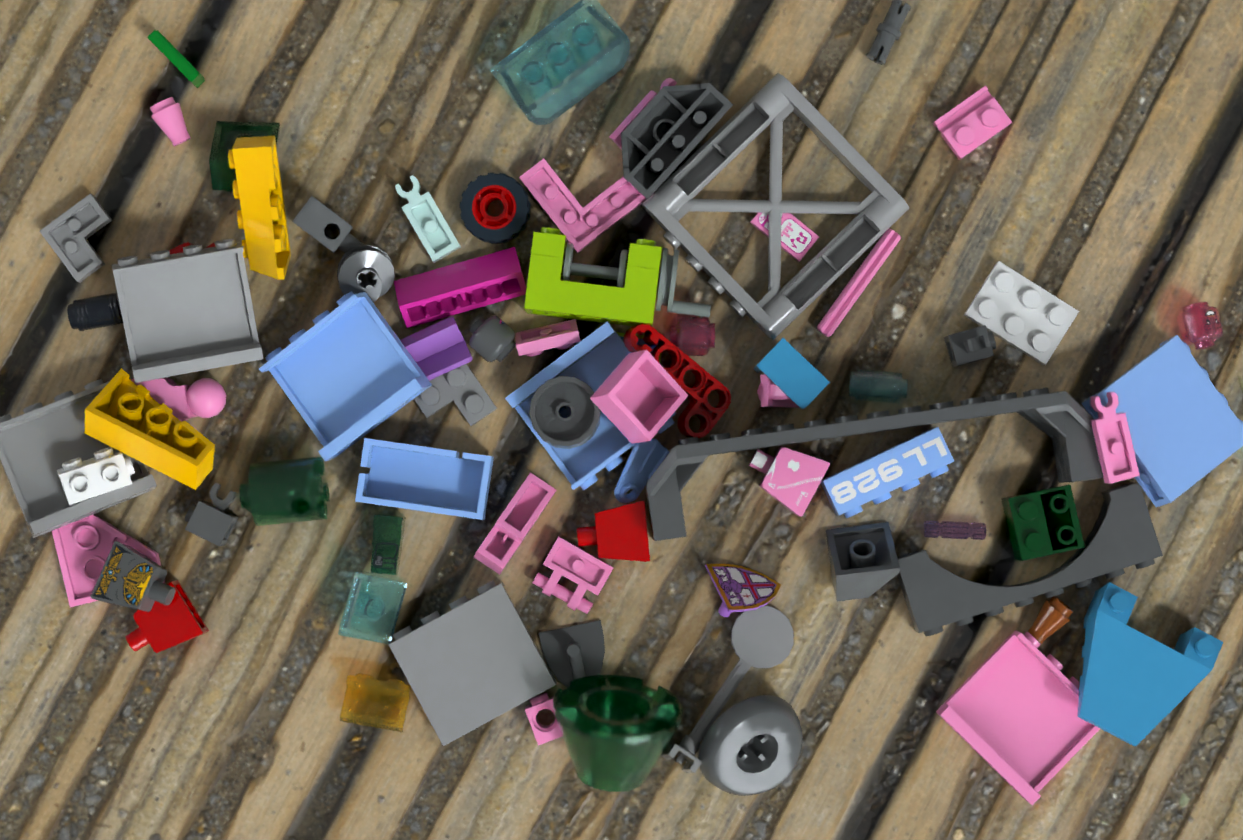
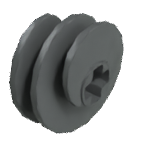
(362, 260)

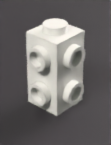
(96, 475)

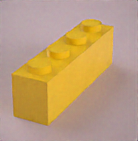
(261, 205)
(149, 432)

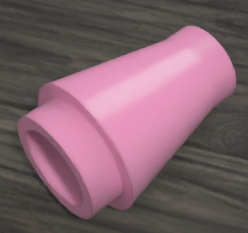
(171, 121)

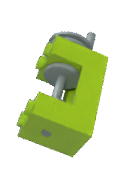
(554, 295)

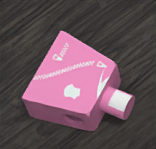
(790, 477)

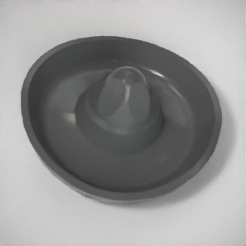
(752, 746)

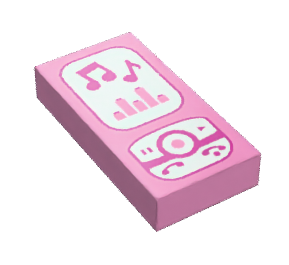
(795, 236)

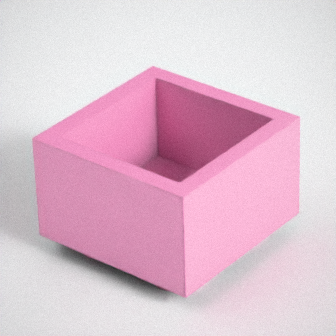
(639, 396)

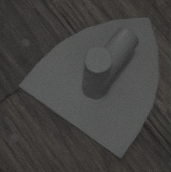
(574, 651)

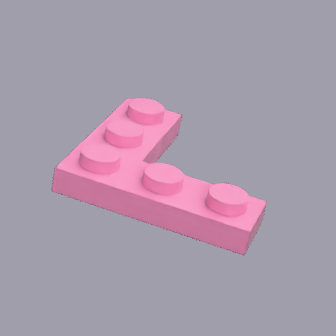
(579, 223)

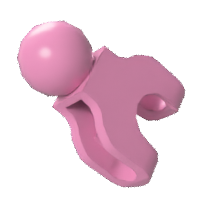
(201, 399)

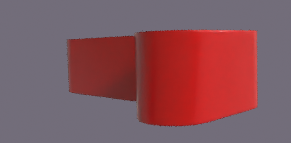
(679, 365)

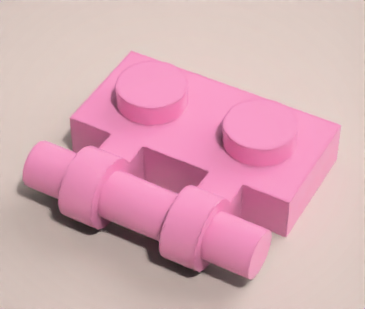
(577, 566)

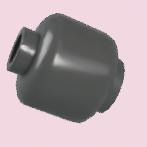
(492, 338)

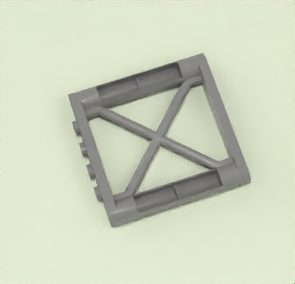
(771, 108)

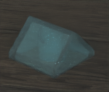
(372, 607)

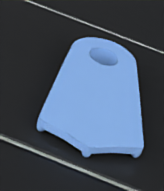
(638, 469)

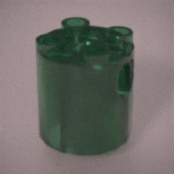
(286, 491)

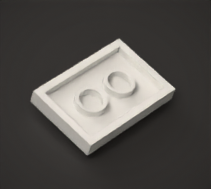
(1021, 313)

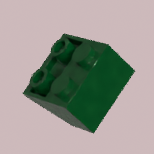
(1043, 522)

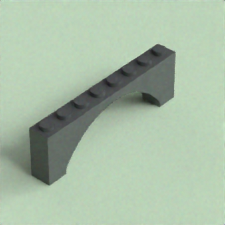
(1117, 540)

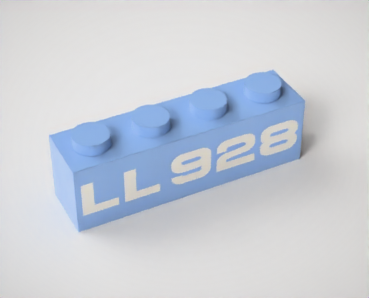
(887, 471)

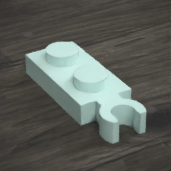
(428, 222)

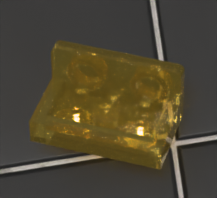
(375, 702)

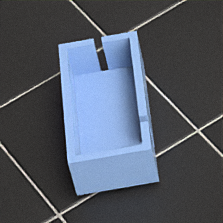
(424, 479)

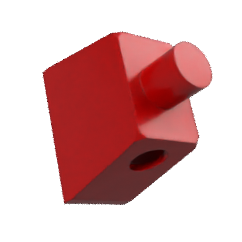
(618, 533)
(167, 625)

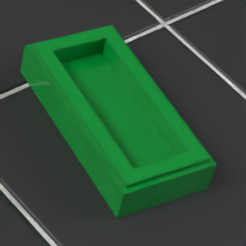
(176, 58)

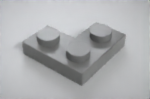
(69, 237)
(462, 388)

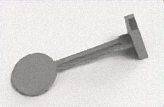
(760, 641)

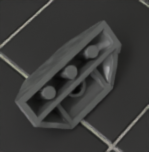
(668, 132)

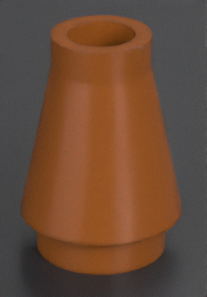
(1051, 618)

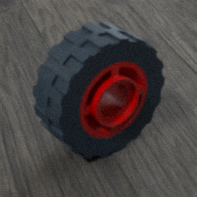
(475, 208)

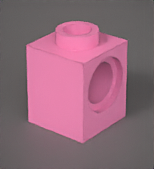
(542, 733)

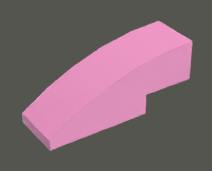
(514, 523)

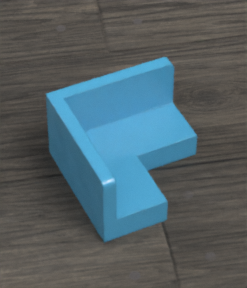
(792, 373)

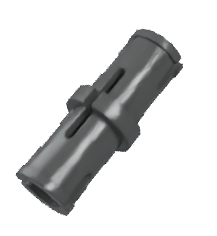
(888, 31)

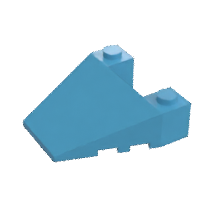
(1130, 677)

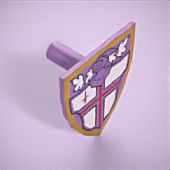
(741, 588)

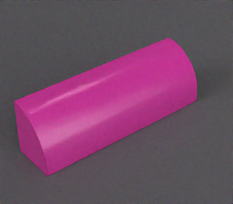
(460, 287)

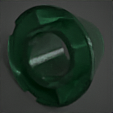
(615, 728)

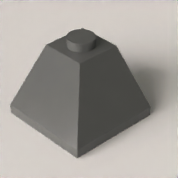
(861, 559)

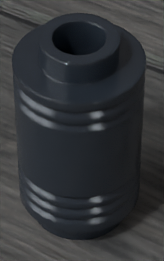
(95, 312)

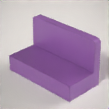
(438, 348)

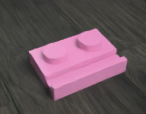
(972, 123)

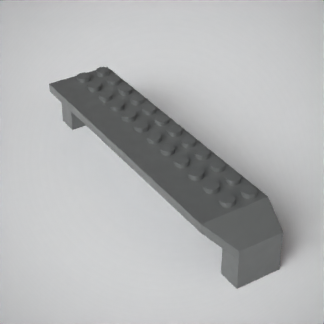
(1052, 413)

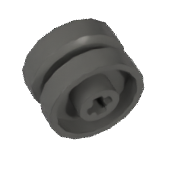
(560, 431)

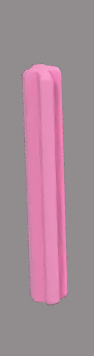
(858, 282)

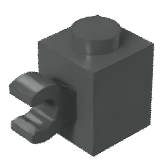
(970, 345)
(212, 520)

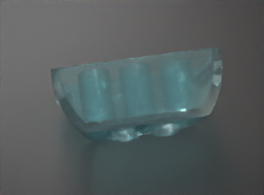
(563, 62)

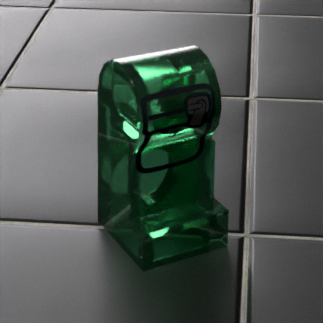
(387, 544)

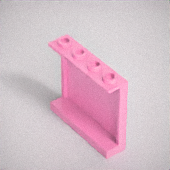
(1020, 715)

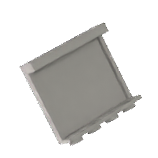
(187, 310)
(37, 446)
(471, 662)

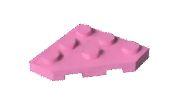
(83, 552)

